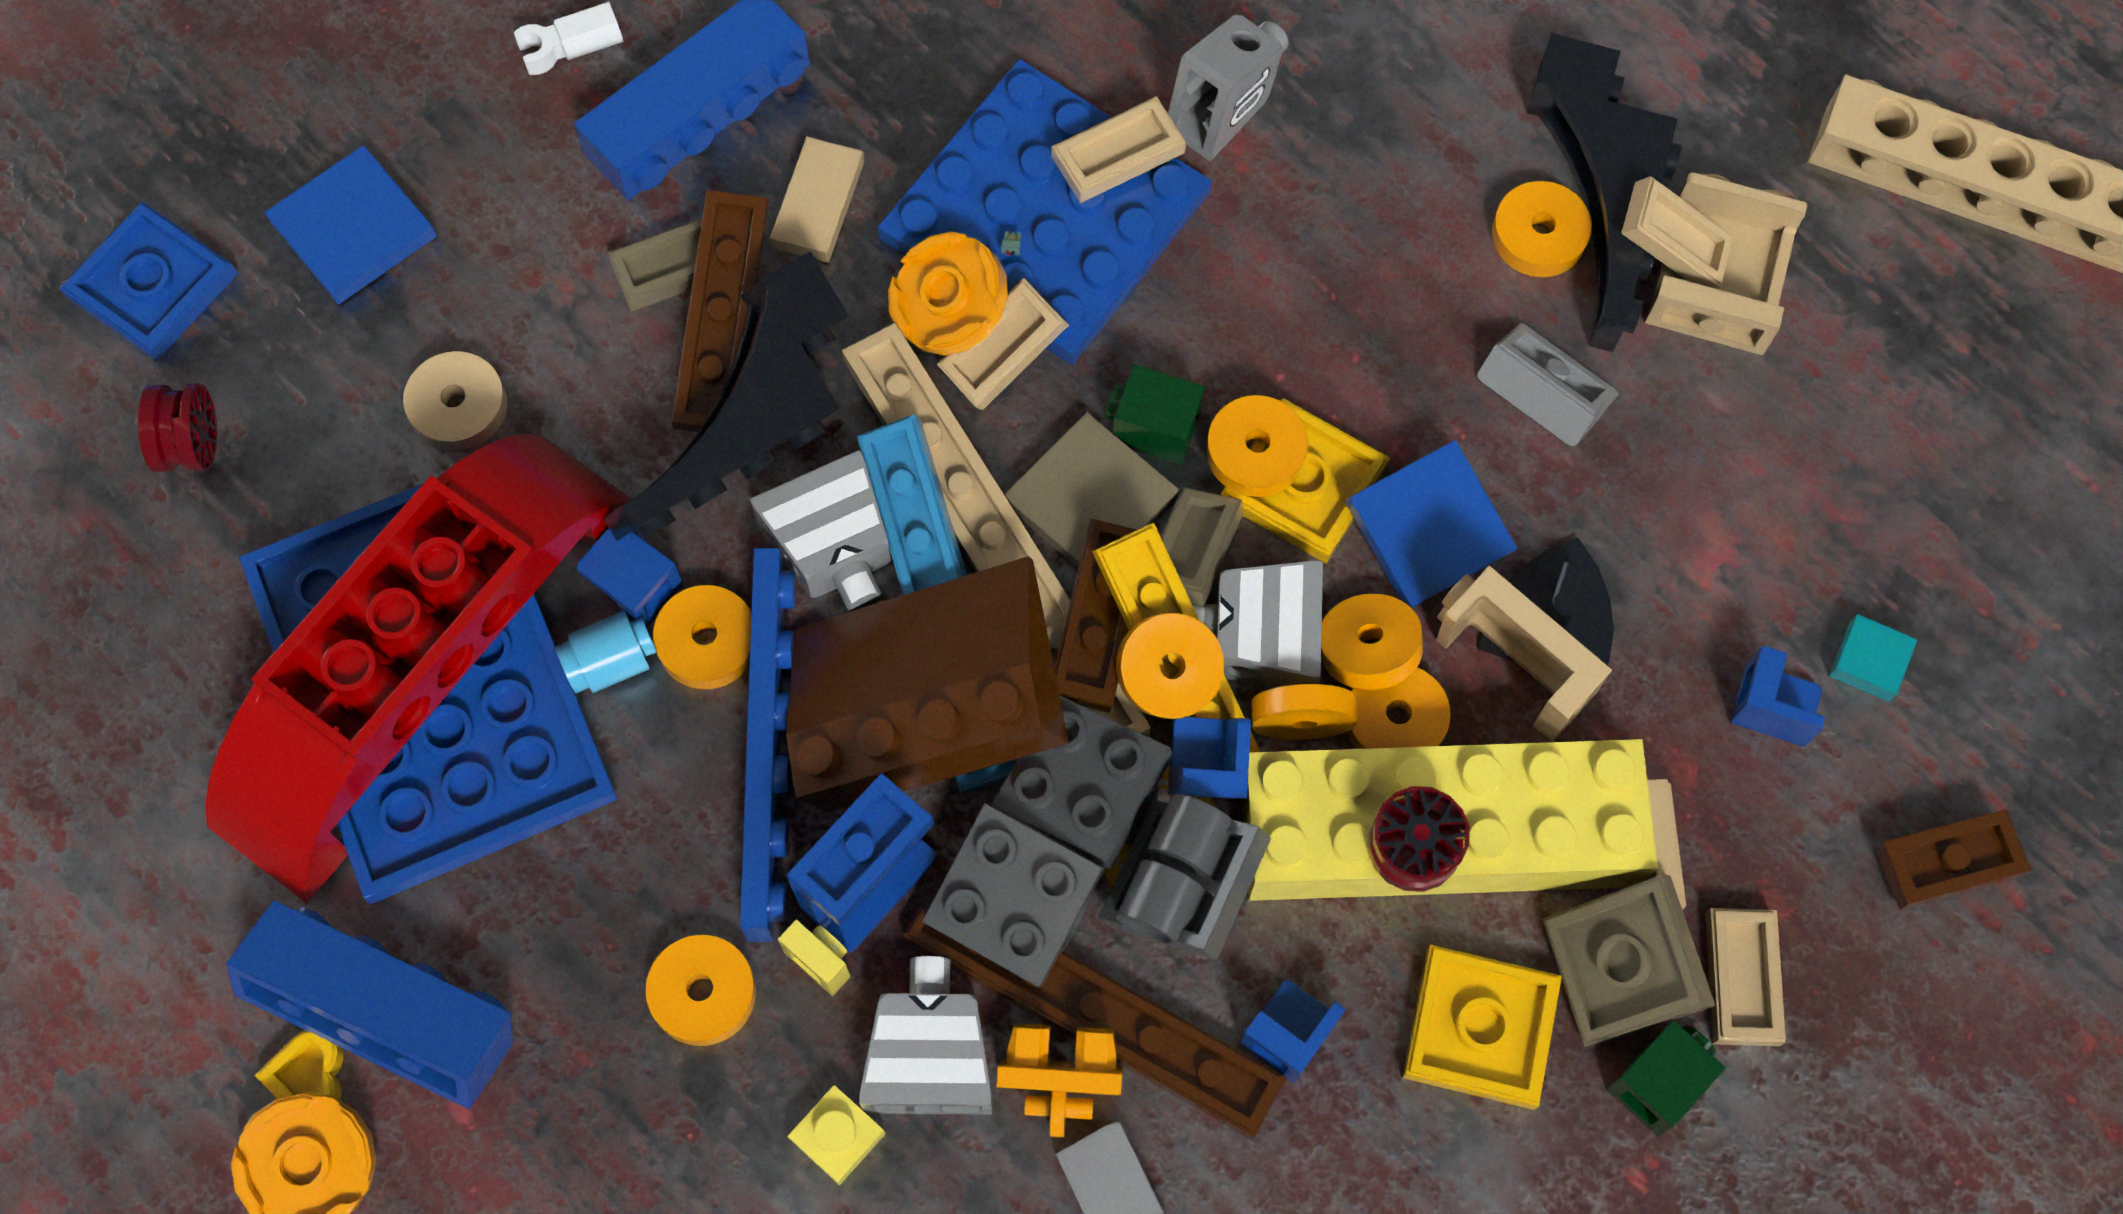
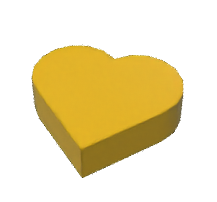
(304, 1066)

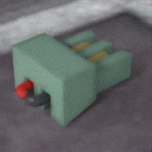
(1011, 243)

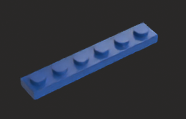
(766, 769)

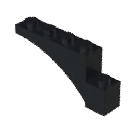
(1607, 153)
(765, 401)

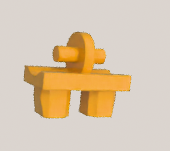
(1030, 1068)

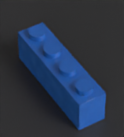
(692, 95)
(371, 1002)

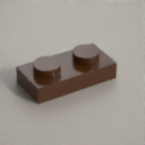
(1953, 859)

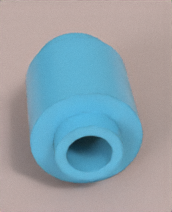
(605, 652)

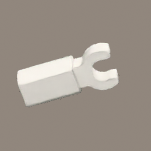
(568, 37)

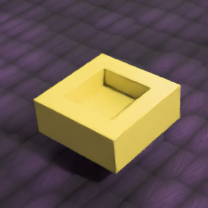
(817, 955)
(836, 1135)

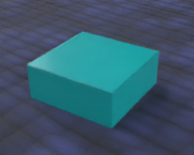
(1873, 658)

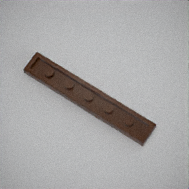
(1145, 1034)

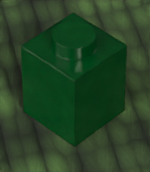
(1156, 413)
(1667, 1077)

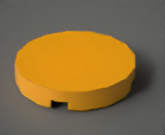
(948, 293)
(304, 1157)

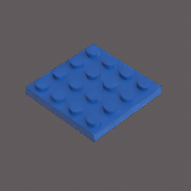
(1003, 179)

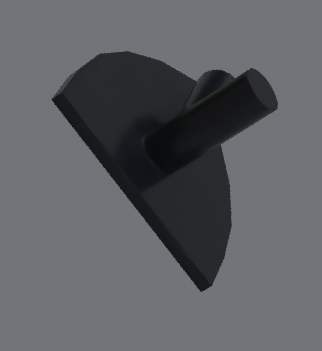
(1571, 592)

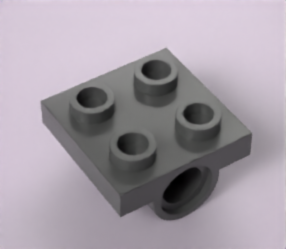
(1090, 789)
(1185, 876)
(1014, 894)

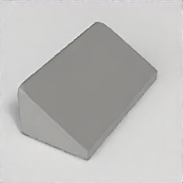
(1546, 384)
(1107, 1174)

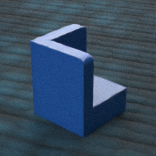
(631, 574)
(1777, 701)
(1209, 757)
(1291, 1030)

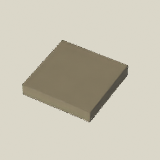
(1086, 478)
(1628, 961)

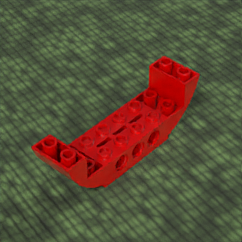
(393, 647)

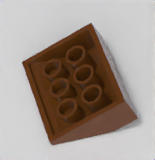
(923, 687)

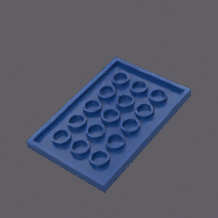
(490, 760)

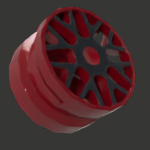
(177, 427)
(1418, 839)

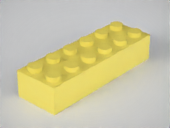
(1533, 812)

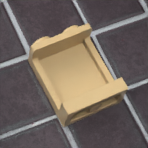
(1746, 306)
(1530, 640)

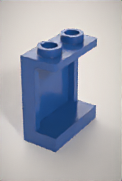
(864, 863)

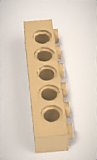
(1966, 178)

